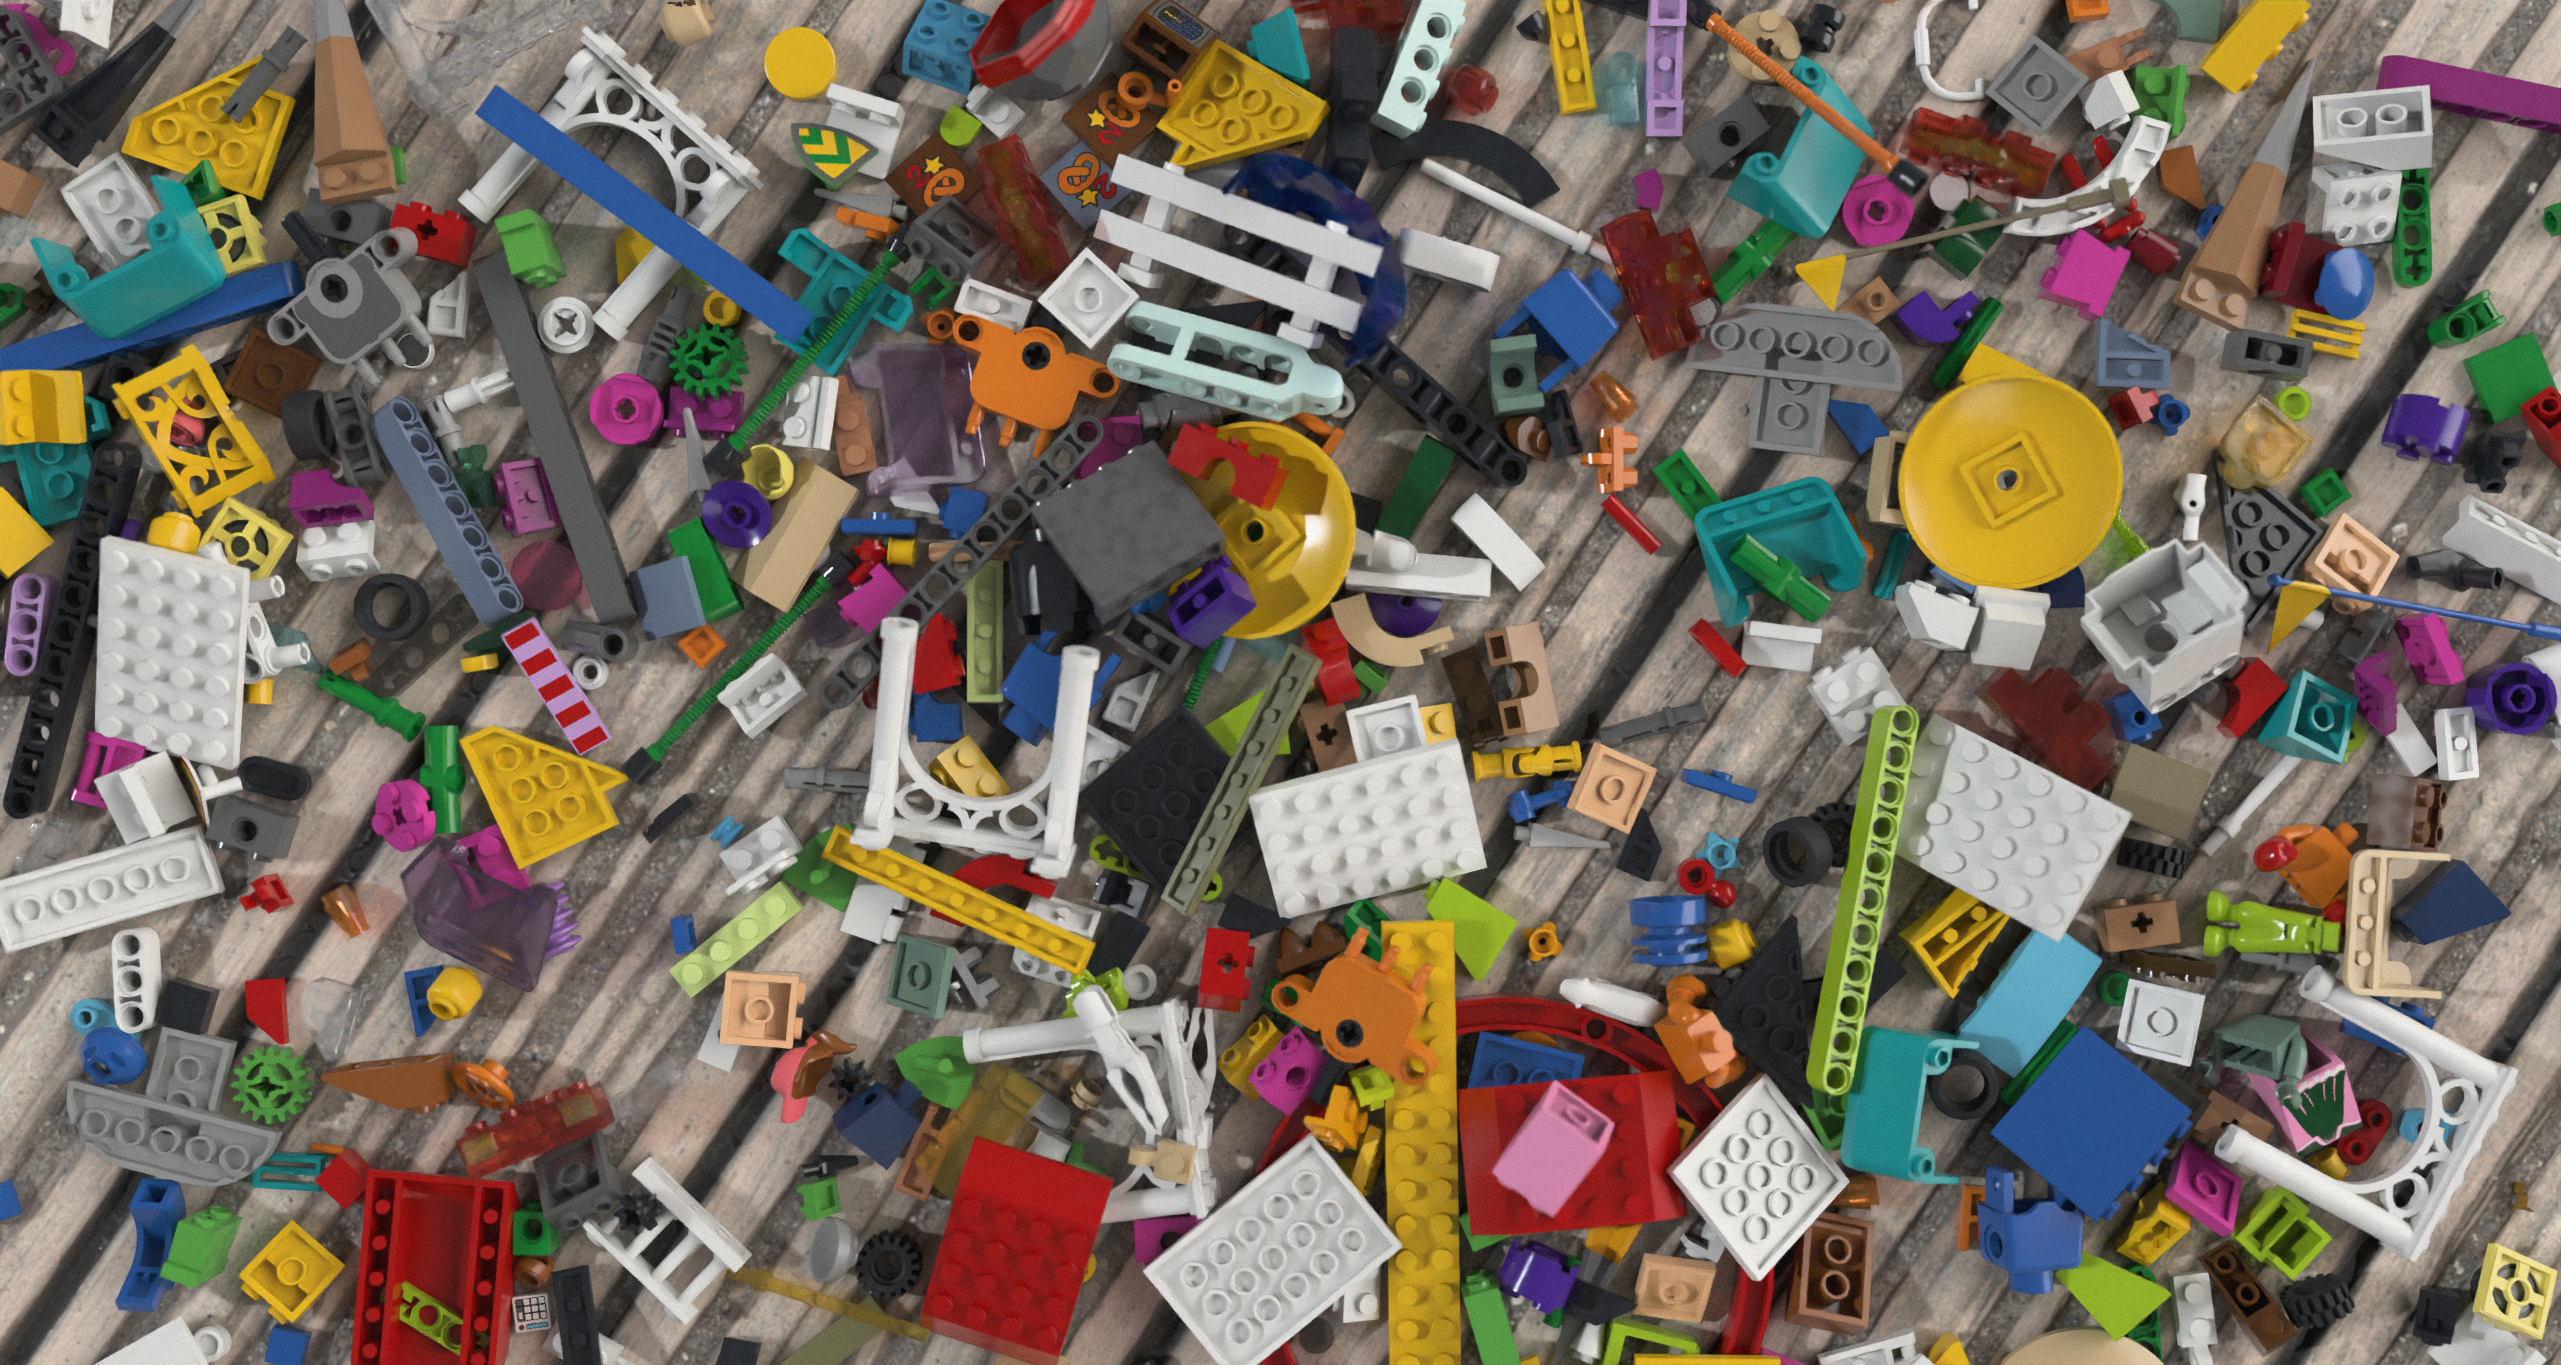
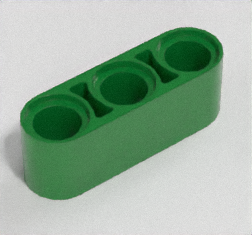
(711, 575)

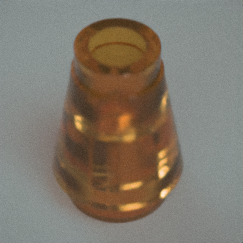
(1614, 397)
(345, 910)
(1858, 1194)

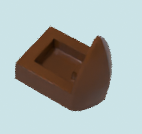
(1526, 436)

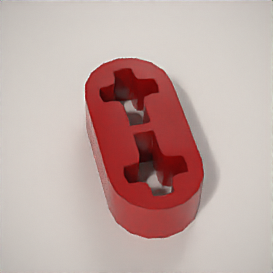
(1717, 648)

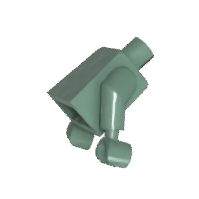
(2260, 1047)

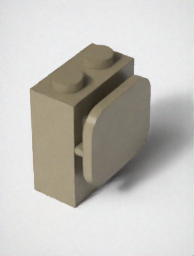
(2154, 789)

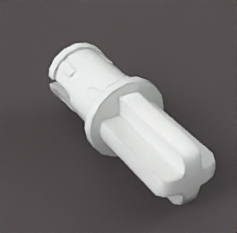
(479, 390)

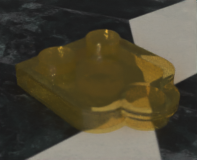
(2261, 446)

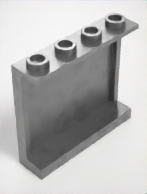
(1129, 530)

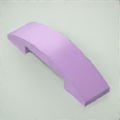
(1664, 67)

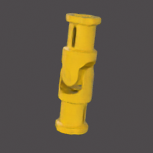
(1530, 760)

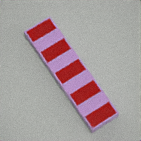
(556, 686)

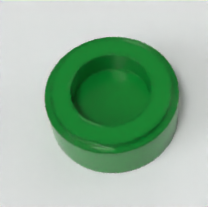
(2112, 987)

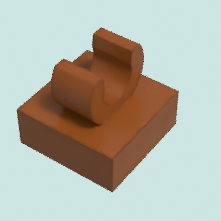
(354, 659)

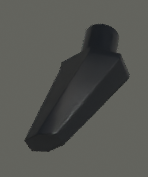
(826, 1165)

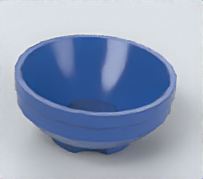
(115, 1050)

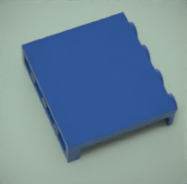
(2092, 1124)

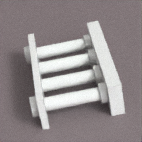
(702, 1230)

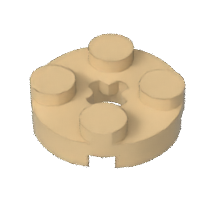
(1766, 27)

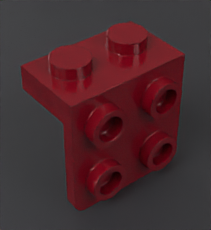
(2294, 267)

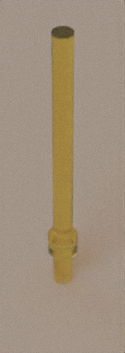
(762, 1281)

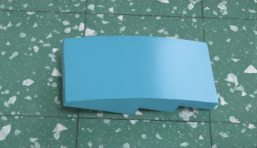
(2029, 999)

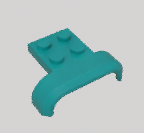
(831, 286)
(58, 473)

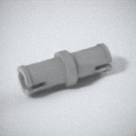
(445, 429)

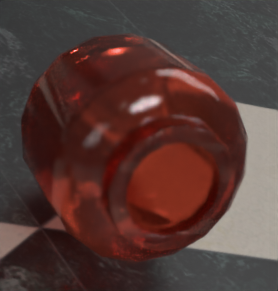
(1471, 89)

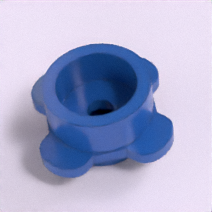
(2178, 412)

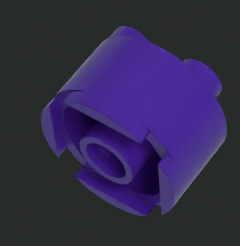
(2425, 429)
(2510, 698)
(1537, 1274)

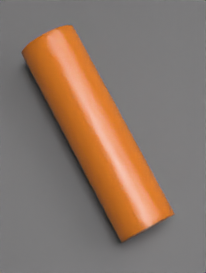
(327, 1148)

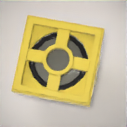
(236, 235)
(250, 540)
(2513, 1288)

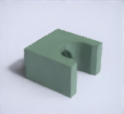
(1519, 356)

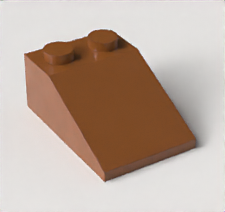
(399, 1082)
(1832, 1275)

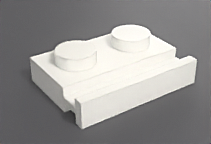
(810, 413)

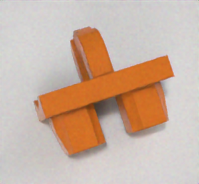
(1609, 460)

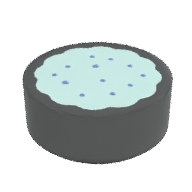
(1706, 311)

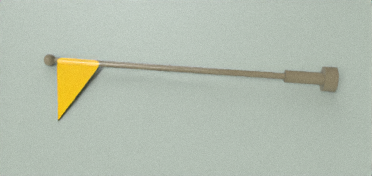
(1826, 274)

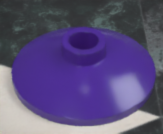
(727, 523)
(1405, 620)

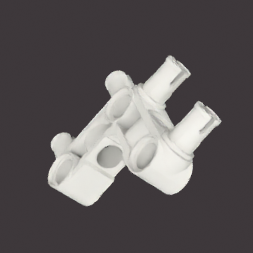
(259, 640)

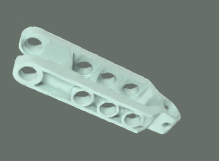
(1305, 388)

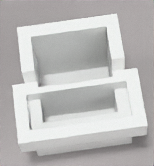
(2007, 626)

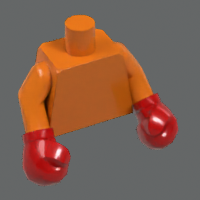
(2313, 865)

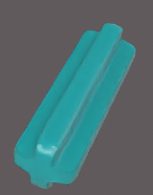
(1892, 565)

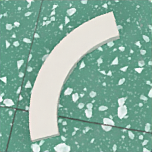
(2133, 161)

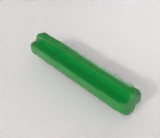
(1966, 343)
(2049, 1050)

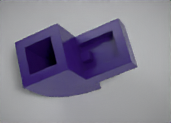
(1928, 326)

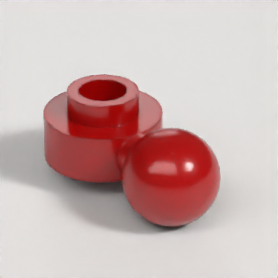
(1720, 892)

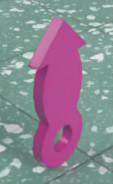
(44, 38)

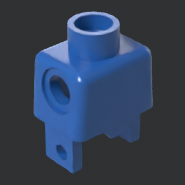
(1568, 320)
(1035, 689)
(2028, 1233)

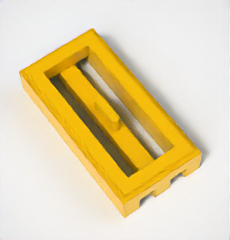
(2354, 339)

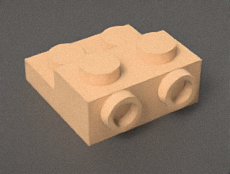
(2349, 561)
(762, 1008)

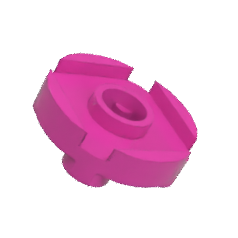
(1864, 229)
(611, 423)
(404, 815)

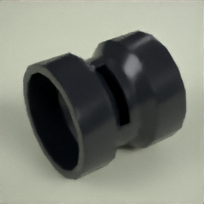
(1822, 27)

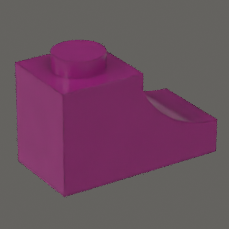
(321, 501)

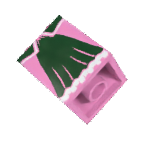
(2327, 1101)

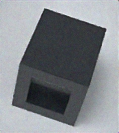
(117, 371)

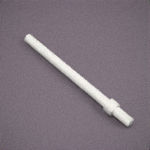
(1580, 242)
(2230, 824)

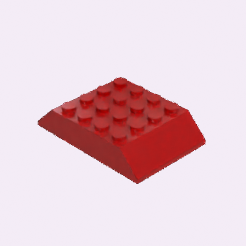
(1620, 1188)
(448, 1242)
(1015, 1252)

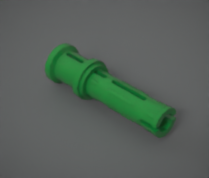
(385, 711)

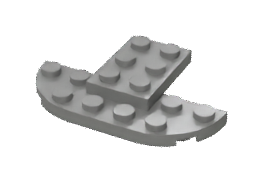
(1795, 362)
(177, 1122)

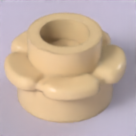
(1087, 1094)

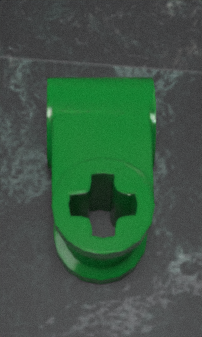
(2469, 320)

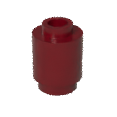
(2153, 251)

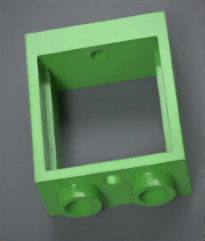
(1488, 1318)

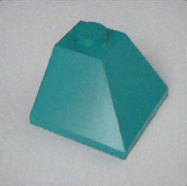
(1280, 48)
(2309, 720)

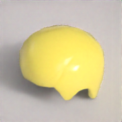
(768, 471)

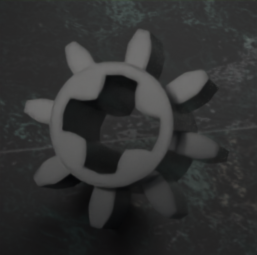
(855, 1070)
(630, 1219)

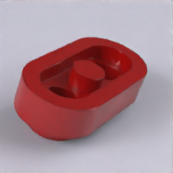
(2367, 1136)

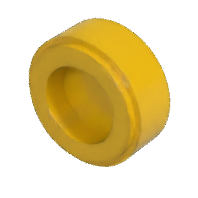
(721, 310)
(479, 662)

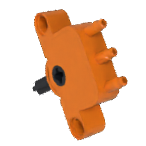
(1027, 394)
(1372, 998)

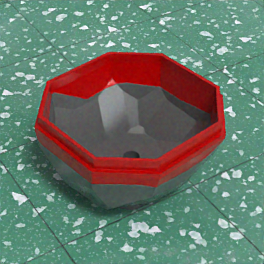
(1042, 47)

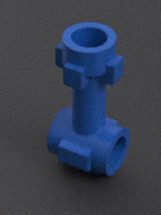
(1523, 806)

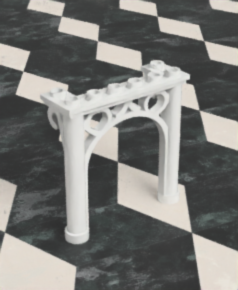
(590, 76)
(881, 821)
(1174, 1055)
(2484, 1088)

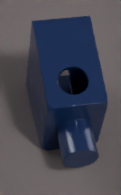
(880, 1121)

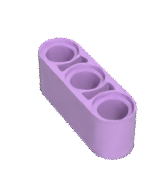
(23, 608)

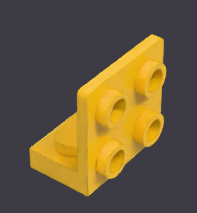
(41, 407)

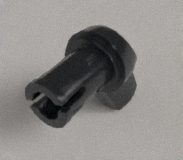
(2453, 571)

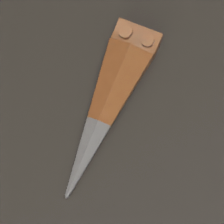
(348, 133)
(2233, 254)

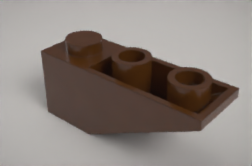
(2247, 1299)

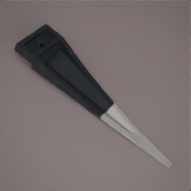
(101, 99)

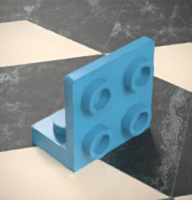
(941, 45)

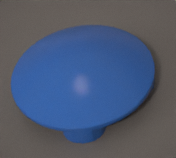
(2345, 284)

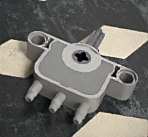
(363, 313)

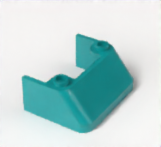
(151, 286)
(1888, 1102)

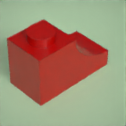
(1335, 676)
(2248, 696)

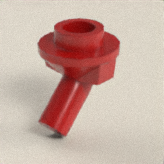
(871, 554)

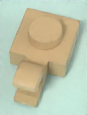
(1171, 1160)

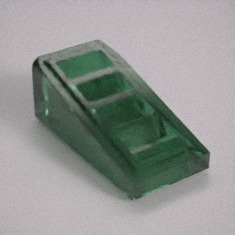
(492, 638)

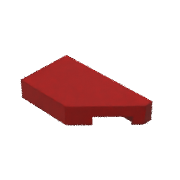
(268, 1007)

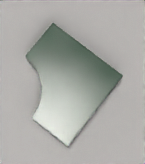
(2195, 18)

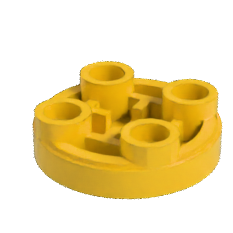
(800, 64)

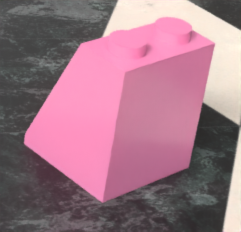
(1553, 1149)

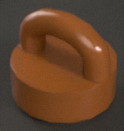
(533, 1272)

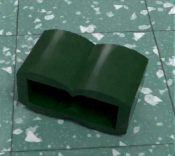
(1964, 251)

